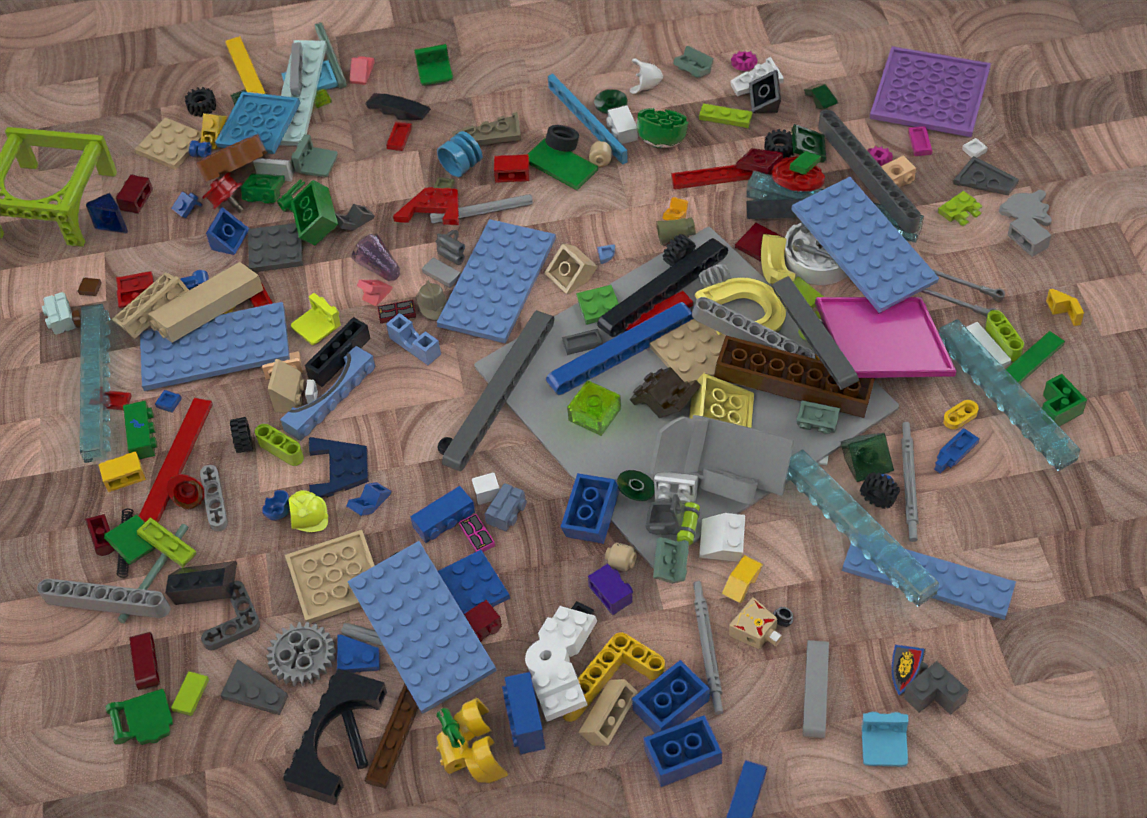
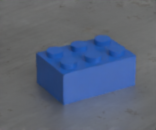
(590, 508)
(671, 698)
(523, 713)
(682, 750)

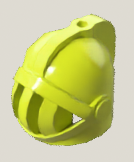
(308, 512)

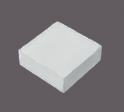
(974, 148)
(311, 391)

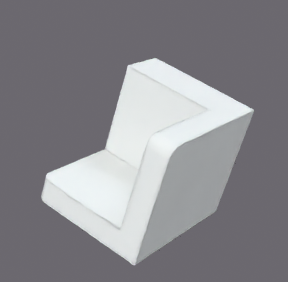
(485, 488)

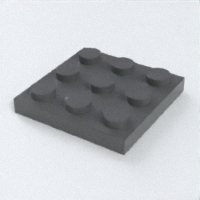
(274, 247)

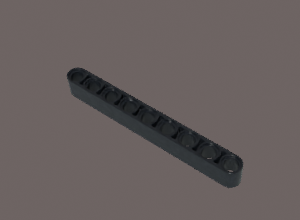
(662, 287)

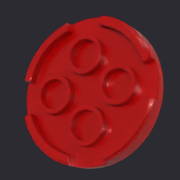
(796, 181)

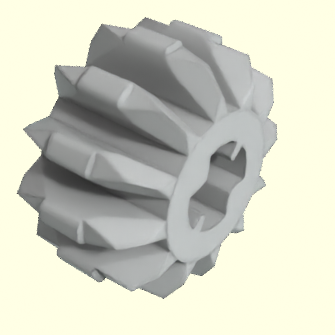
(714, 275)

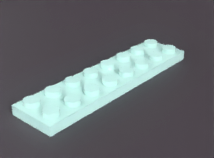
(312, 64)

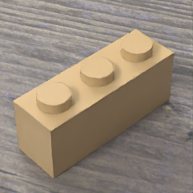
(608, 712)

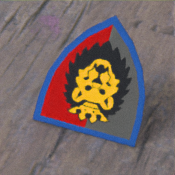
(906, 665)

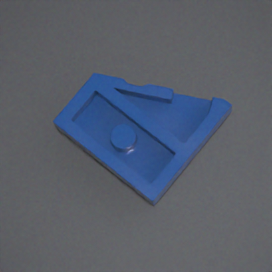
(356, 655)

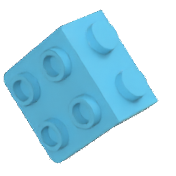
(884, 739)

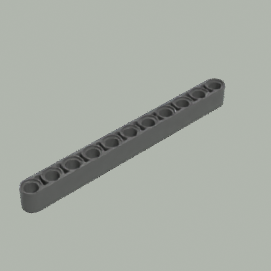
(869, 171)
(497, 391)

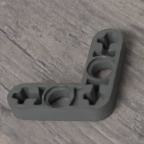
(240, 622)

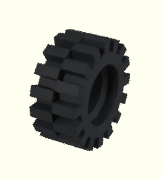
(195, 96)
(779, 138)
(678, 249)
(241, 435)
(879, 490)

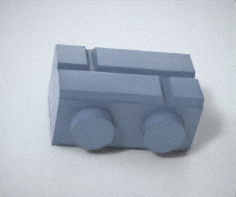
(505, 507)

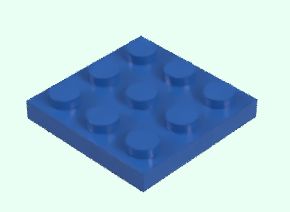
(473, 582)

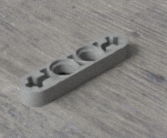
(296, 69)
(211, 498)

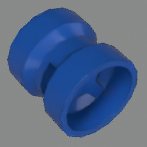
(200, 149)

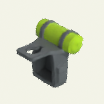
(673, 518)

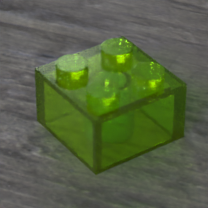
(594, 407)

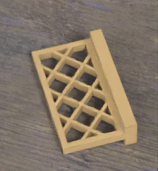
(137, 317)

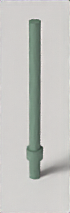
(155, 569)

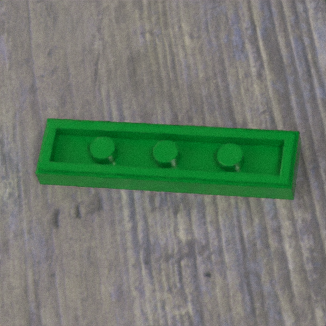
(1035, 356)

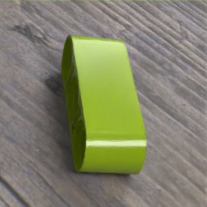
(1004, 334)
(279, 444)

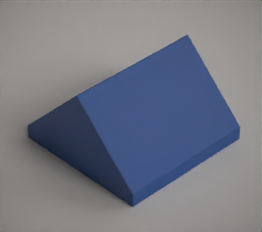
(226, 233)

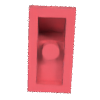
(361, 69)
(374, 290)

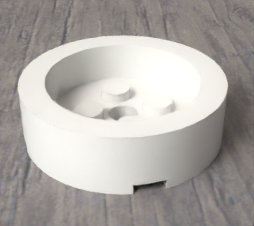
(810, 267)

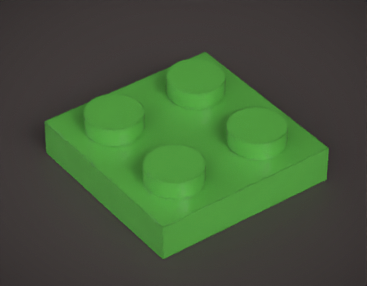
(596, 302)

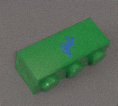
(140, 429)

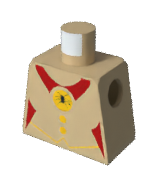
(755, 625)

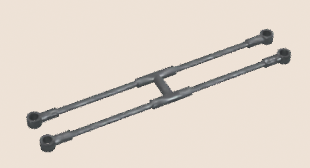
(983, 289)

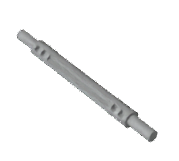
(909, 482)
(708, 647)

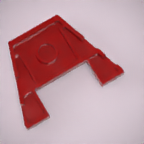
(432, 201)

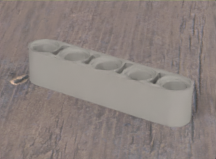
(816, 689)

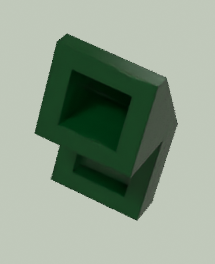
(822, 96)

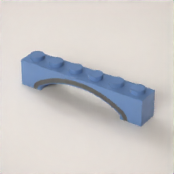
(302, 420)

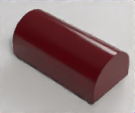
(97, 529)

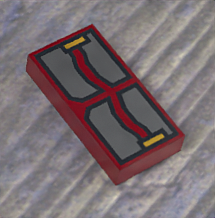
(389, 311)

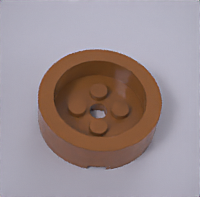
(231, 157)

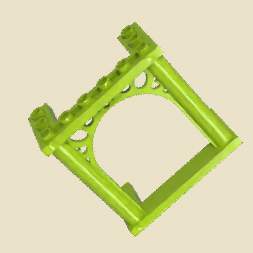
(67, 210)

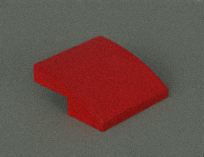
(132, 286)

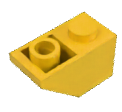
(211, 128)

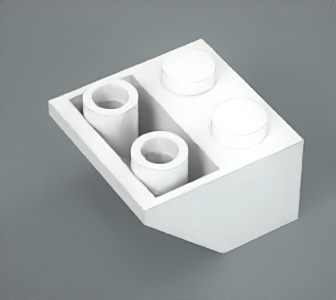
(668, 484)

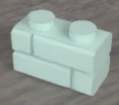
(58, 313)

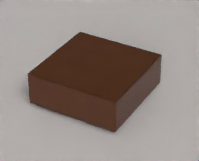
(89, 286)

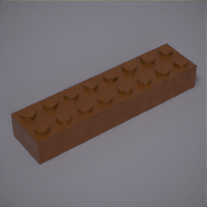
(789, 376)

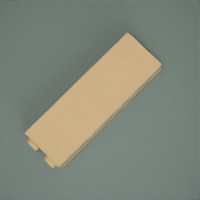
(205, 302)

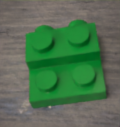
(262, 188)

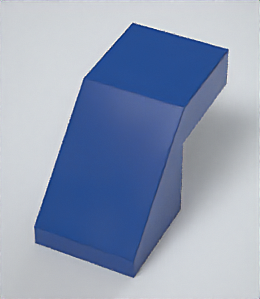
(371, 498)

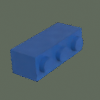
(442, 514)

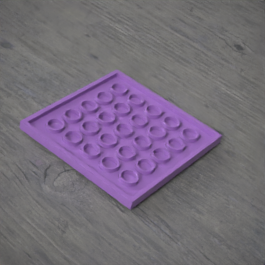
(930, 91)

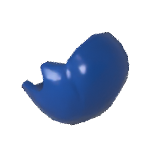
(277, 506)

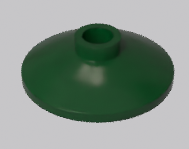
(609, 100)
(636, 485)

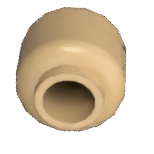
(600, 153)
(621, 557)

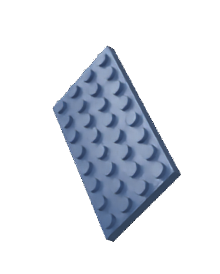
(865, 244)
(496, 281)
(218, 347)
(421, 627)

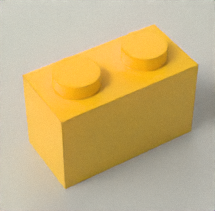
(122, 471)

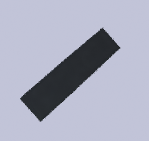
(402, 107)

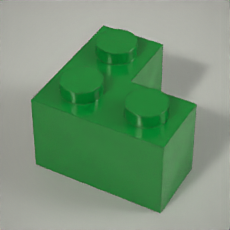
(1063, 400)

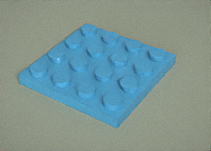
(259, 115)

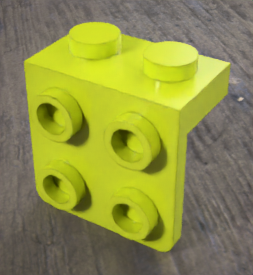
(318, 321)

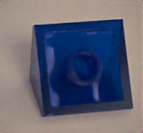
(106, 214)

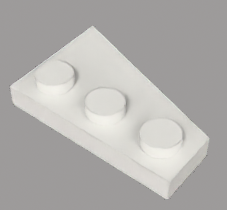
(741, 83)

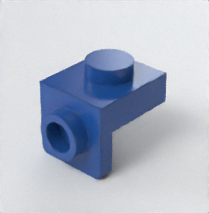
(185, 204)

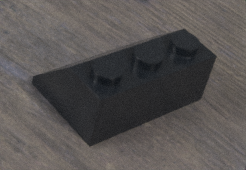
(201, 583)

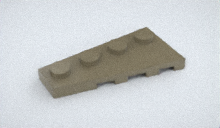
(499, 131)

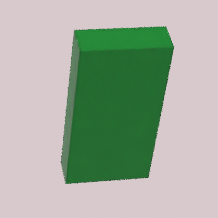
(805, 162)

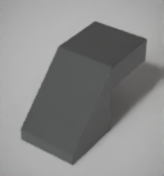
(356, 217)

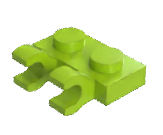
(956, 208)

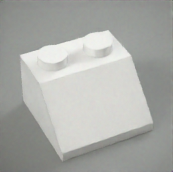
(722, 537)

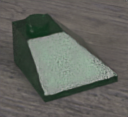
(867, 455)

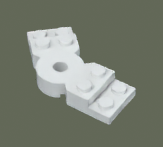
(550, 661)

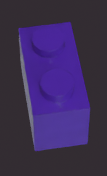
(610, 589)

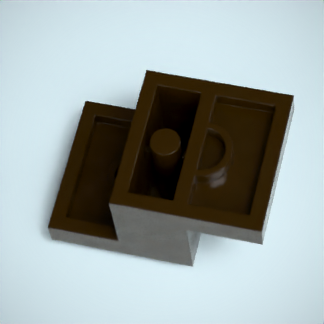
(664, 392)

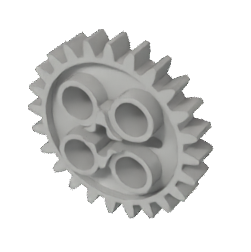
(301, 653)

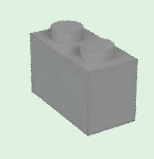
(1029, 235)

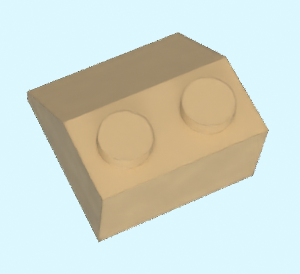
(570, 268)
(285, 387)

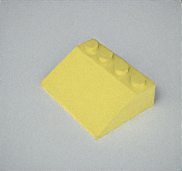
(722, 401)

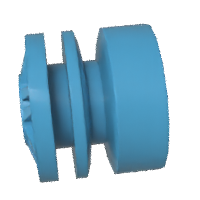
(459, 154)

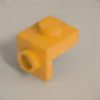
(677, 209)

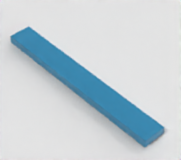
(587, 118)

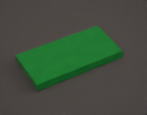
(562, 165)

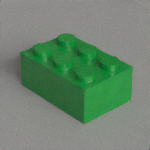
(314, 212)

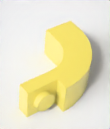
(773, 259)

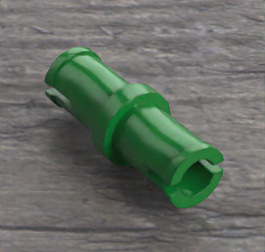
(450, 728)

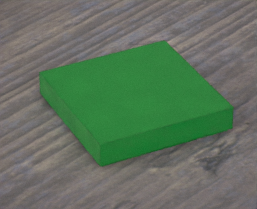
(127, 542)

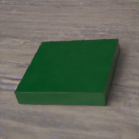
(808, 140)

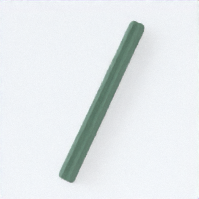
(331, 57)

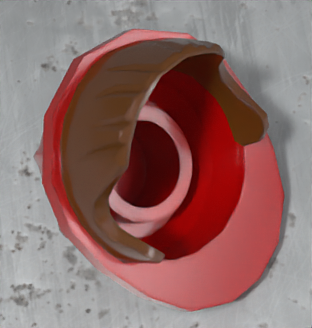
(185, 491)

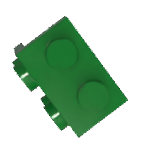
(433, 64)

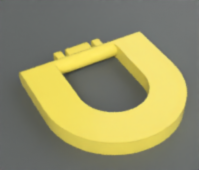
(750, 289)

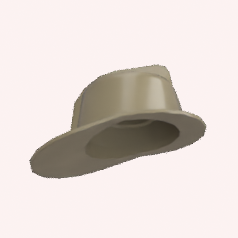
(431, 300)

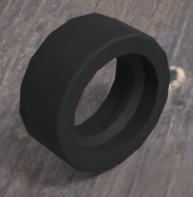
(562, 138)

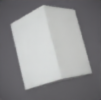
(275, 167)

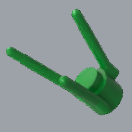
(284, 202)

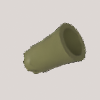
(669, 229)

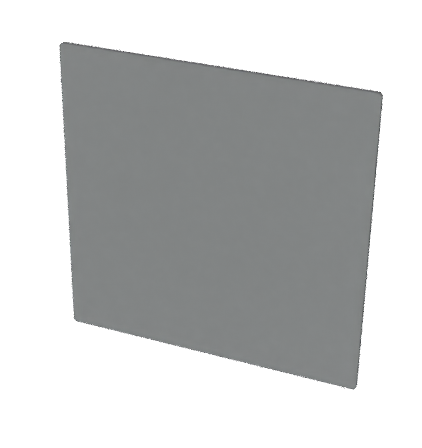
(634, 431)

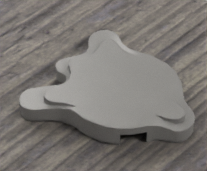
(1026, 203)

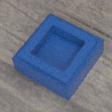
(168, 401)

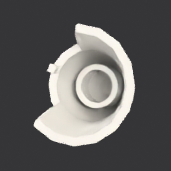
(648, 76)

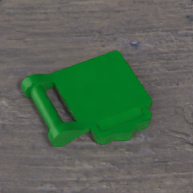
(146, 717)

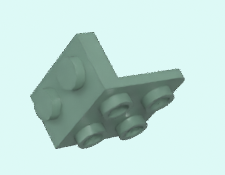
(311, 159)

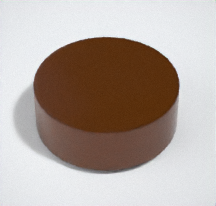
(76, 315)

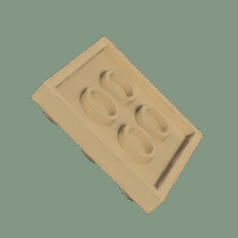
(168, 143)

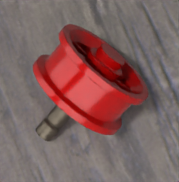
(222, 191)

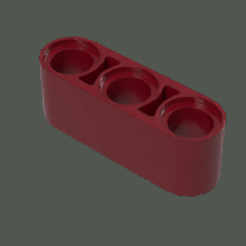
(144, 661)

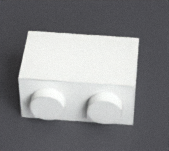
(622, 124)

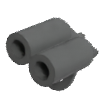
(450, 247)

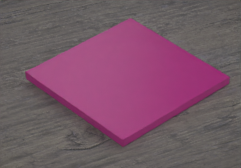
(886, 343)

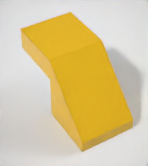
(1062, 303)
(741, 578)

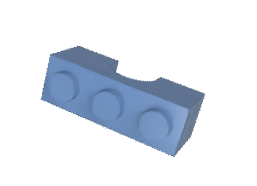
(421, 346)

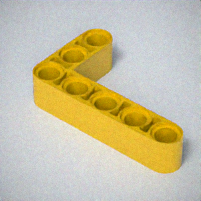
(606, 670)

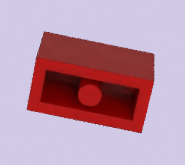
(511, 168)

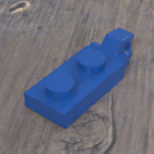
(955, 450)

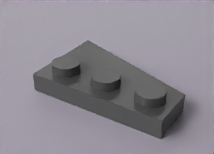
(985, 177)
(253, 690)

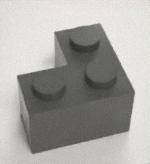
(938, 685)

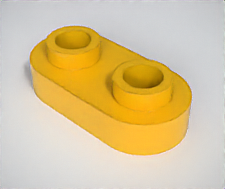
(959, 414)

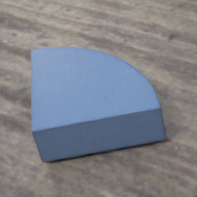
(606, 253)

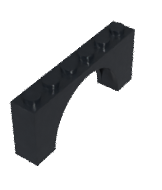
(344, 693)

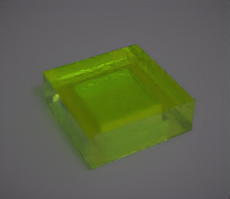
(322, 98)

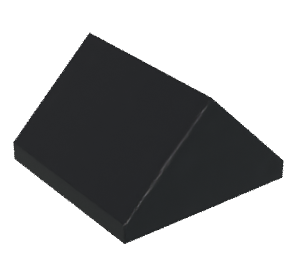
(765, 93)

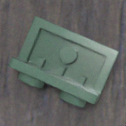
(694, 62)
(818, 416)
(670, 560)

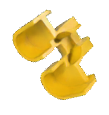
(479, 757)

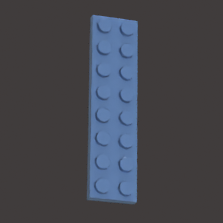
(957, 583)

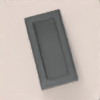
(582, 341)

